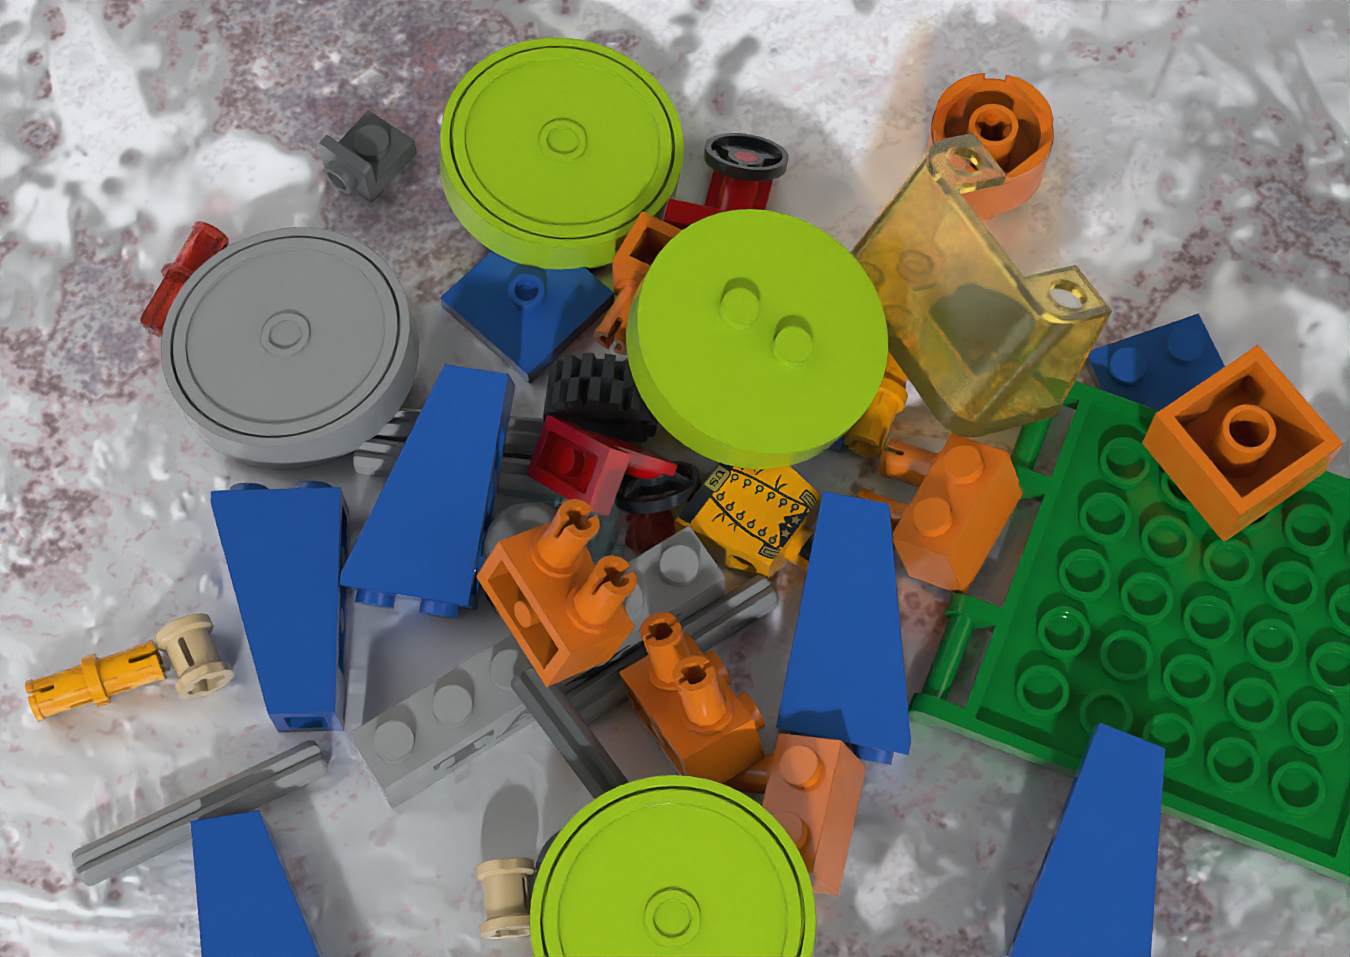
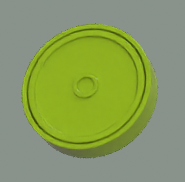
(558, 151)
(756, 339)
(673, 875)

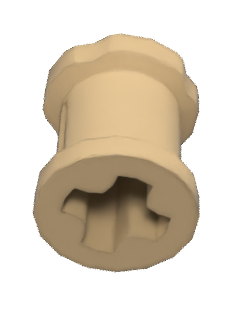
(194, 656)
(505, 897)

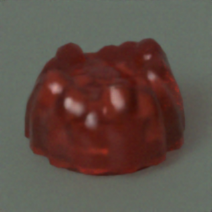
(648, 530)

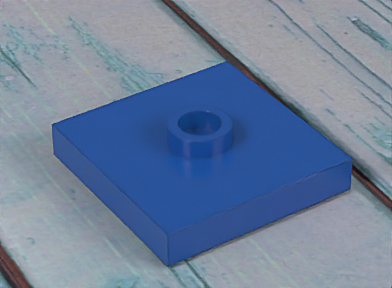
(526, 310)

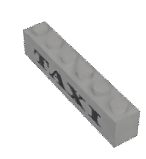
(475, 702)

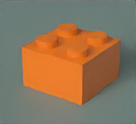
(1241, 442)

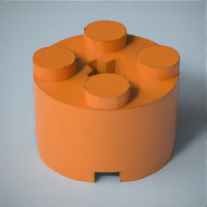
(1013, 127)

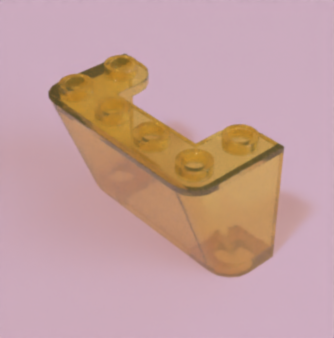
(958, 311)

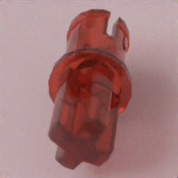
(199, 247)

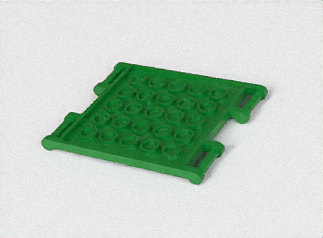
(1171, 635)

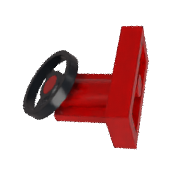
(738, 180)
(608, 471)

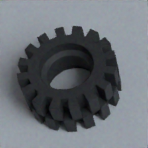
(599, 397)

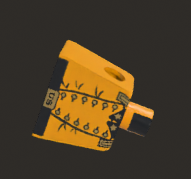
(754, 519)

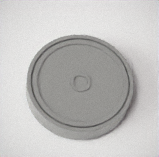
(290, 348)

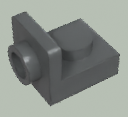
(366, 156)

